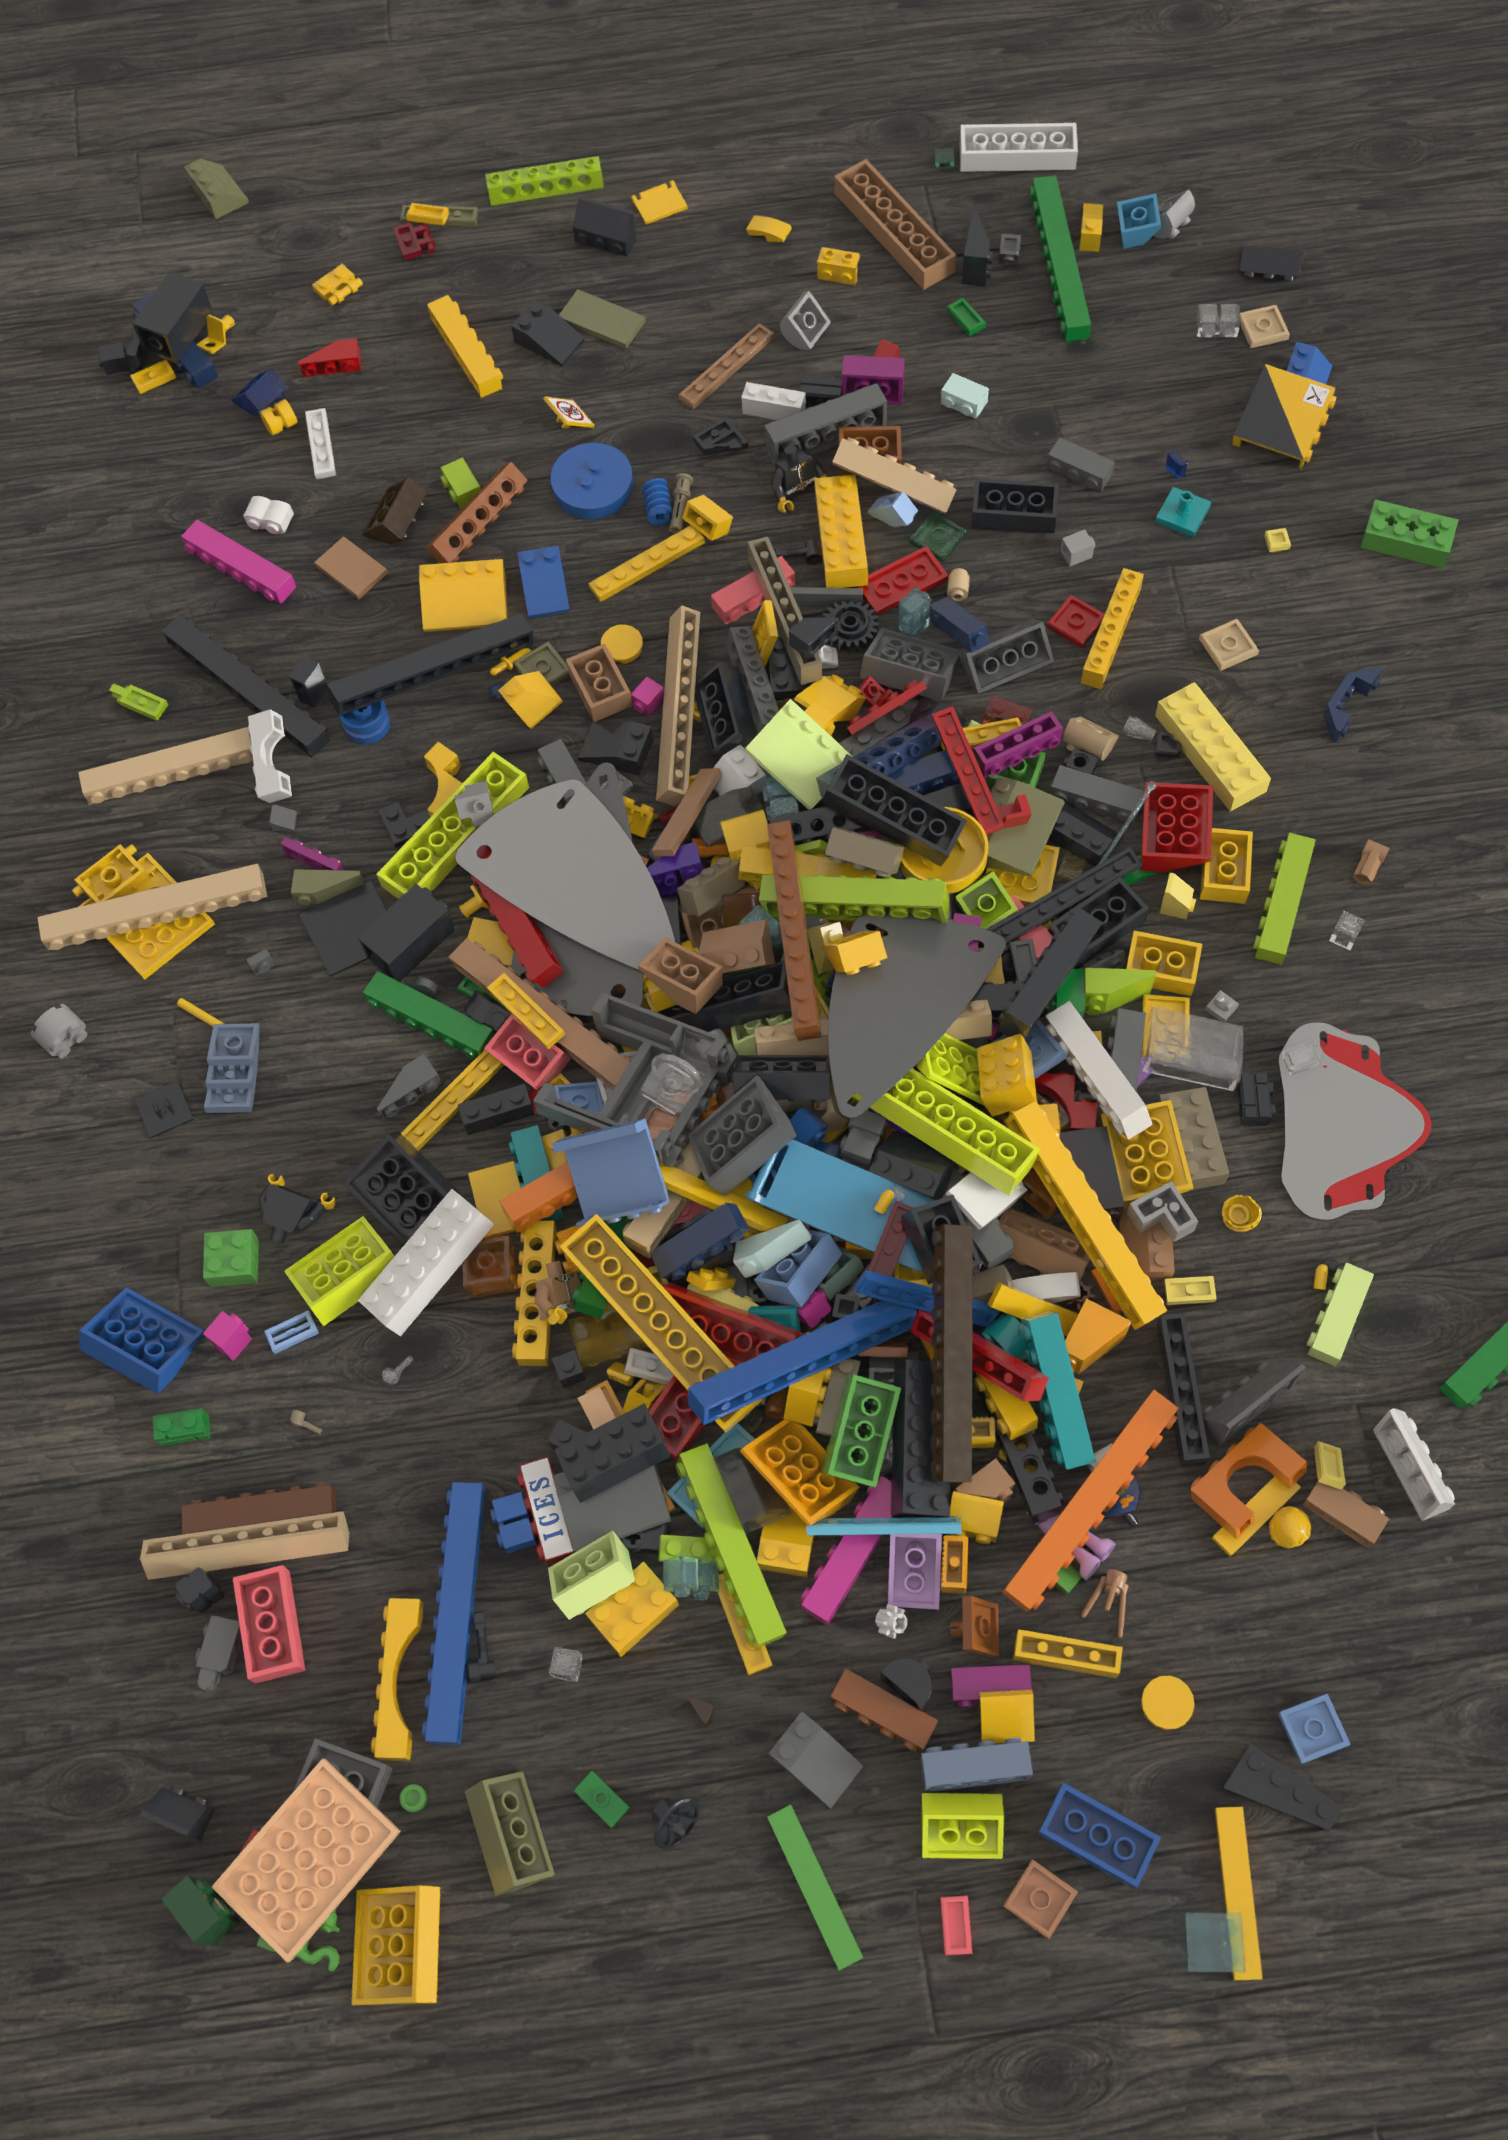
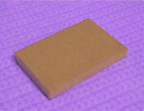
(351, 567)

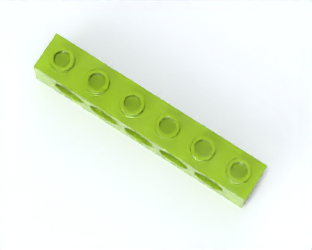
(544, 180)

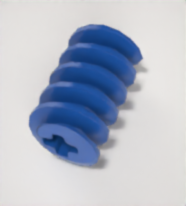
(657, 501)

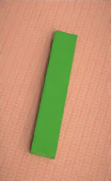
(815, 1887)

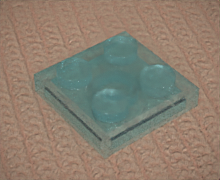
(1215, 1942)

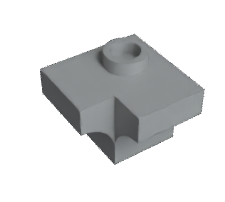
(475, 803)

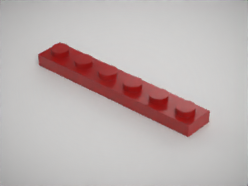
(967, 770)

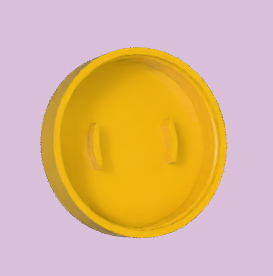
(963, 864)

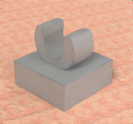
(1222, 1006)

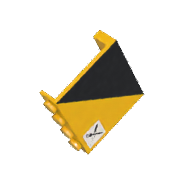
(1285, 413)

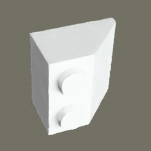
(739, 772)

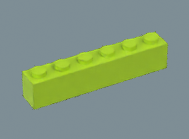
(1285, 898)

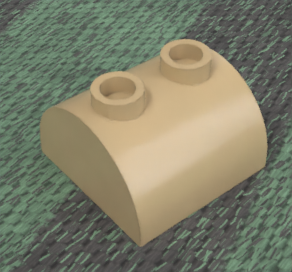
(1089, 737)

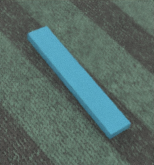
(871, 1526)

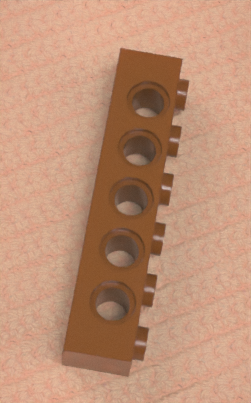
(513, 481)

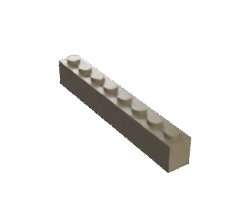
(786, 612)

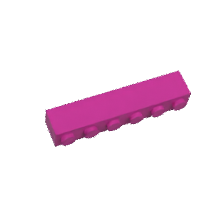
(238, 562)
(847, 1558)

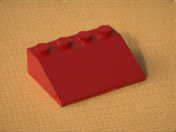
(1176, 826)

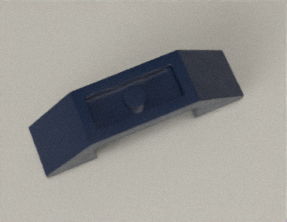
(1360, 681)

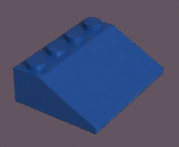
(140, 1339)

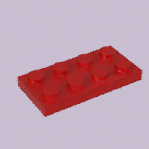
(897, 579)
(893, 702)

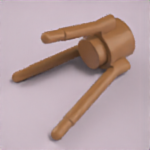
(1114, 1585)

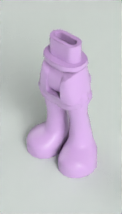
(1087, 1561)

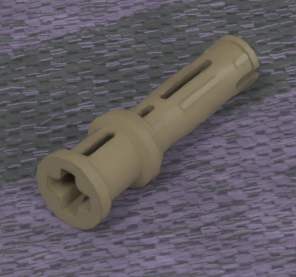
(681, 495)

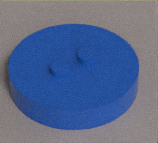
(592, 480)

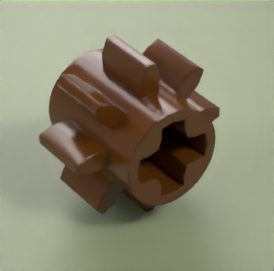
(1085, 1294)

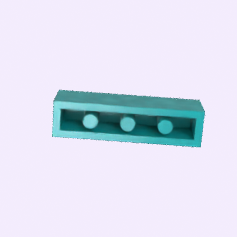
(531, 1159)

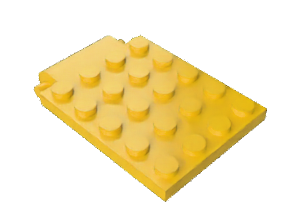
(122, 875)

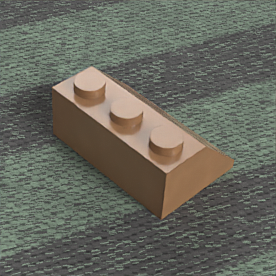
(739, 947)
(1151, 1247)

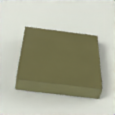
(544, 660)

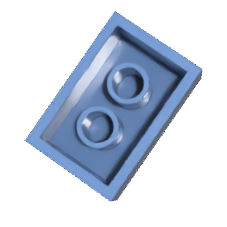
(800, 1272)

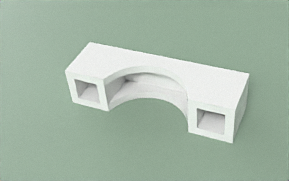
(265, 732)

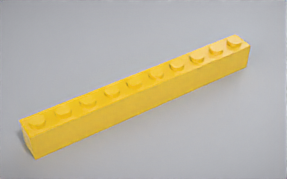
(1088, 1218)

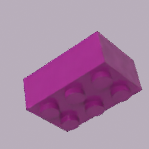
(867, 371)

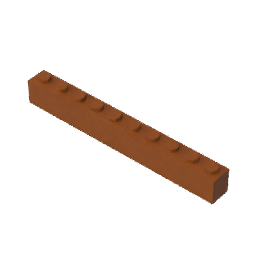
(794, 931)

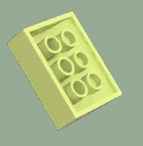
(796, 752)

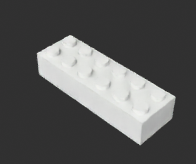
(1018, 147)
(1098, 1071)
(425, 1262)

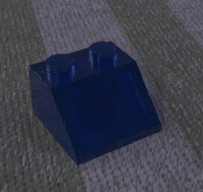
(260, 392)

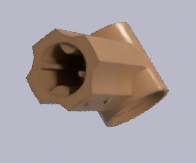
(1371, 859)

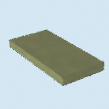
(602, 319)

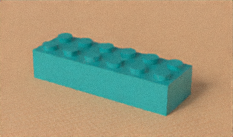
(1060, 1398)

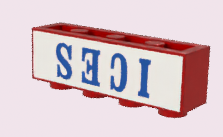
(546, 1511)

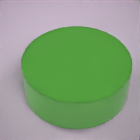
(413, 1798)

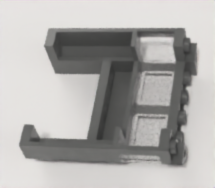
(650, 1036)

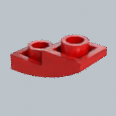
(874, 692)

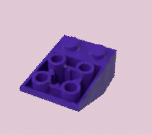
(675, 870)

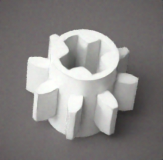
(891, 1621)

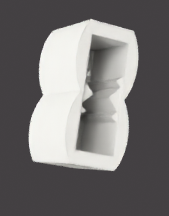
(268, 515)

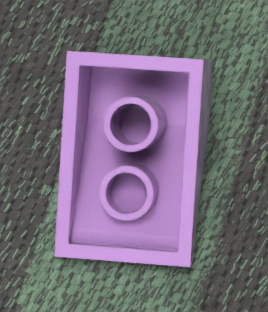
(915, 1570)

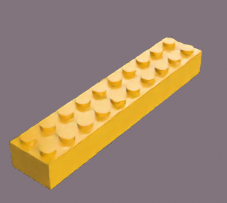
(648, 1309)

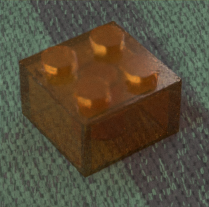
(491, 1267)

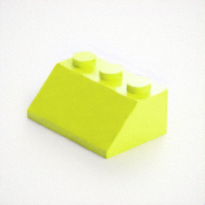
(962, 1826)

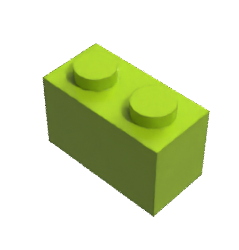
(459, 481)

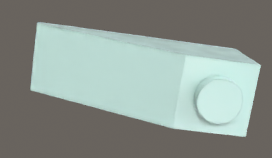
(769, 1247)

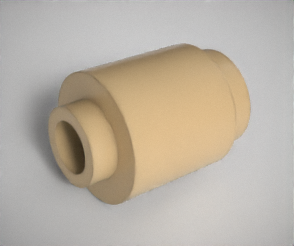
(958, 585)

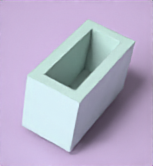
(964, 395)

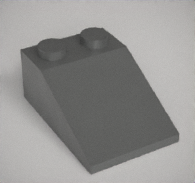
(815, 1760)

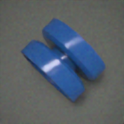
(367, 724)

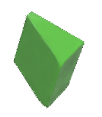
(1068, 1579)

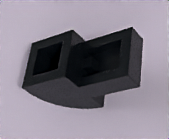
(486, 1010)

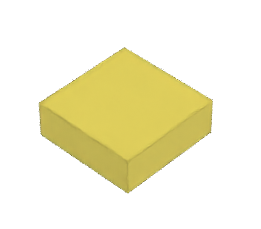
(1277, 540)

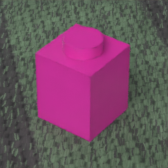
(647, 696)

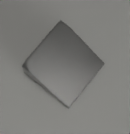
(282, 819)

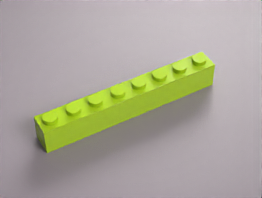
(731, 1547)

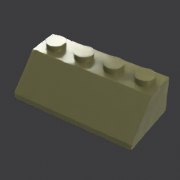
(509, 1833)

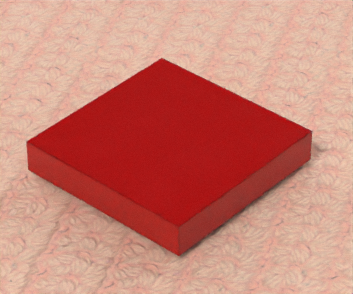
(1076, 621)

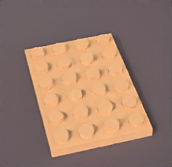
(306, 1860)

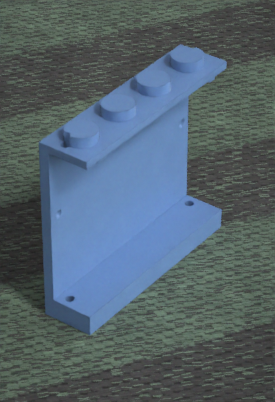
(615, 1172)

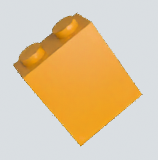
(1094, 1335)

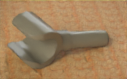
(297, 1420)

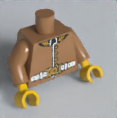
(556, 1294)

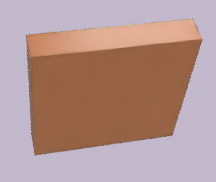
(1040, 1899)

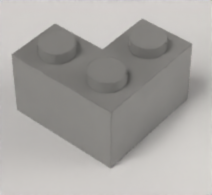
(1164, 1207)

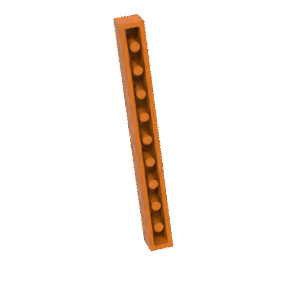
(551, 1192)
(1089, 1502)

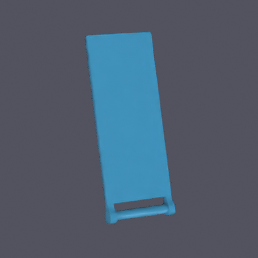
(832, 1197)

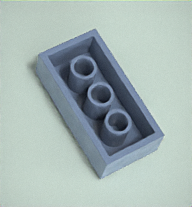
(976, 1766)

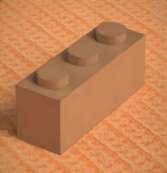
(1347, 1513)

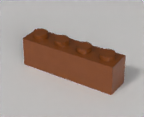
(884, 1711)

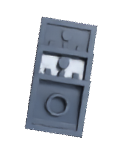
(232, 1068)

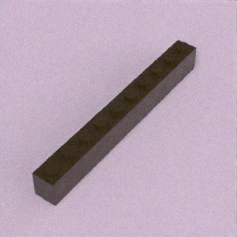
(952, 1354)

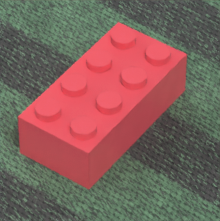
(268, 1624)

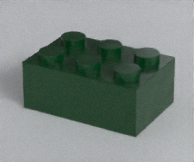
(201, 1910)

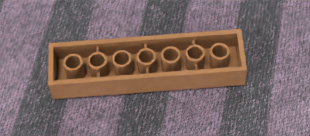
(895, 224)

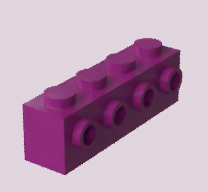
(1018, 744)

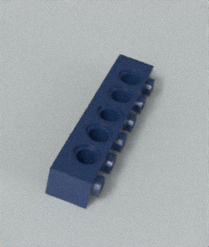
(893, 751)

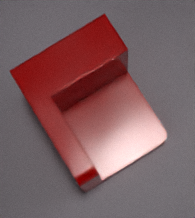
(1015, 813)

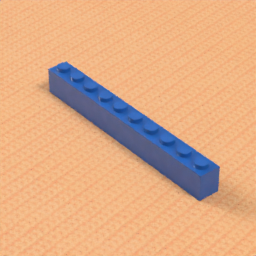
(798, 1359)
(455, 1614)

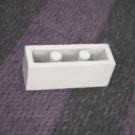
(771, 401)

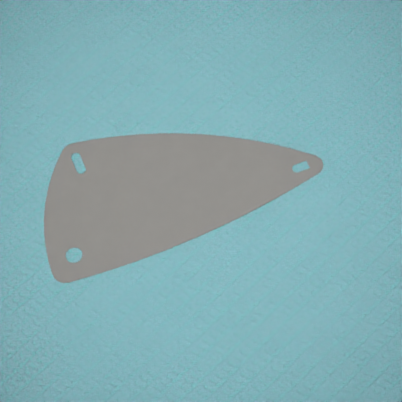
(571, 872)

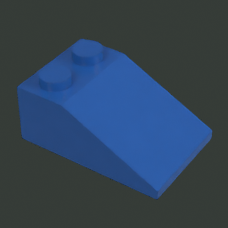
(543, 581)

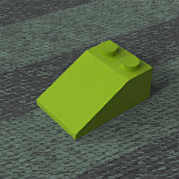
(1113, 988)

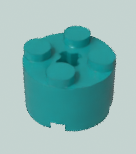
(1006, 1335)

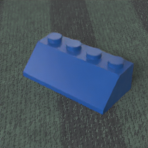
(1309, 363)

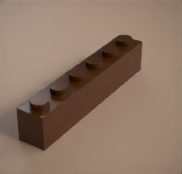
(258, 1509)

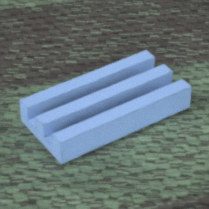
(293, 1340)

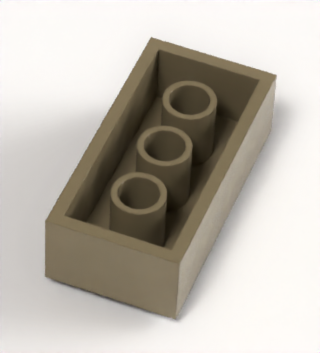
(1199, 1137)

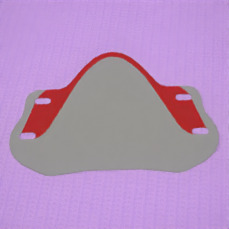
(1344, 1125)

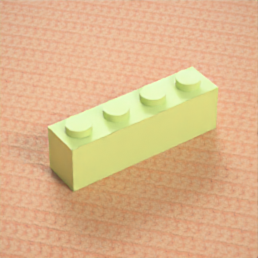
(1340, 1314)

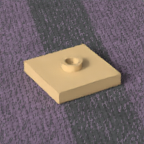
(1263, 326)
(1228, 644)

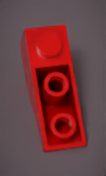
(335, 358)

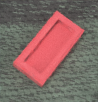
(956, 1925)

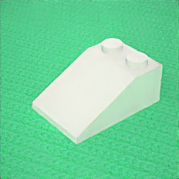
(981, 1200)

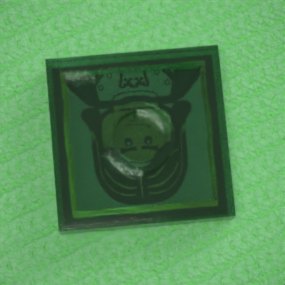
(938, 535)

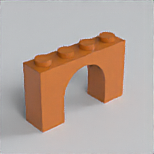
(1257, 1448)

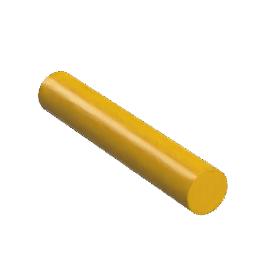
(197, 1012)

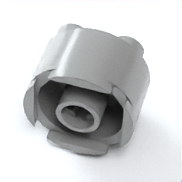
(59, 1030)

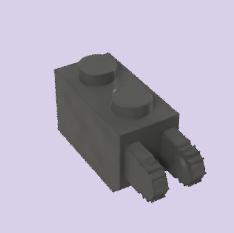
(218, 1651)

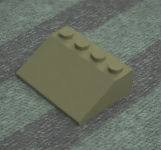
(1020, 846)

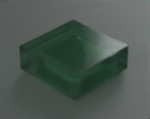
(944, 157)

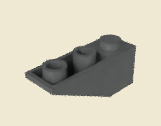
(411, 1083)

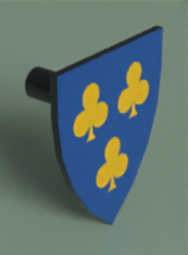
(1126, 1503)

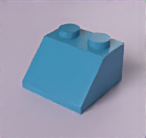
(1138, 220)

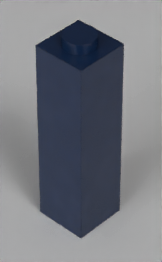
(959, 624)

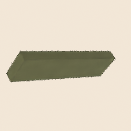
(457, 216)

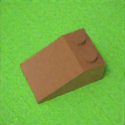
(682, 974)

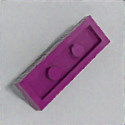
(310, 857)

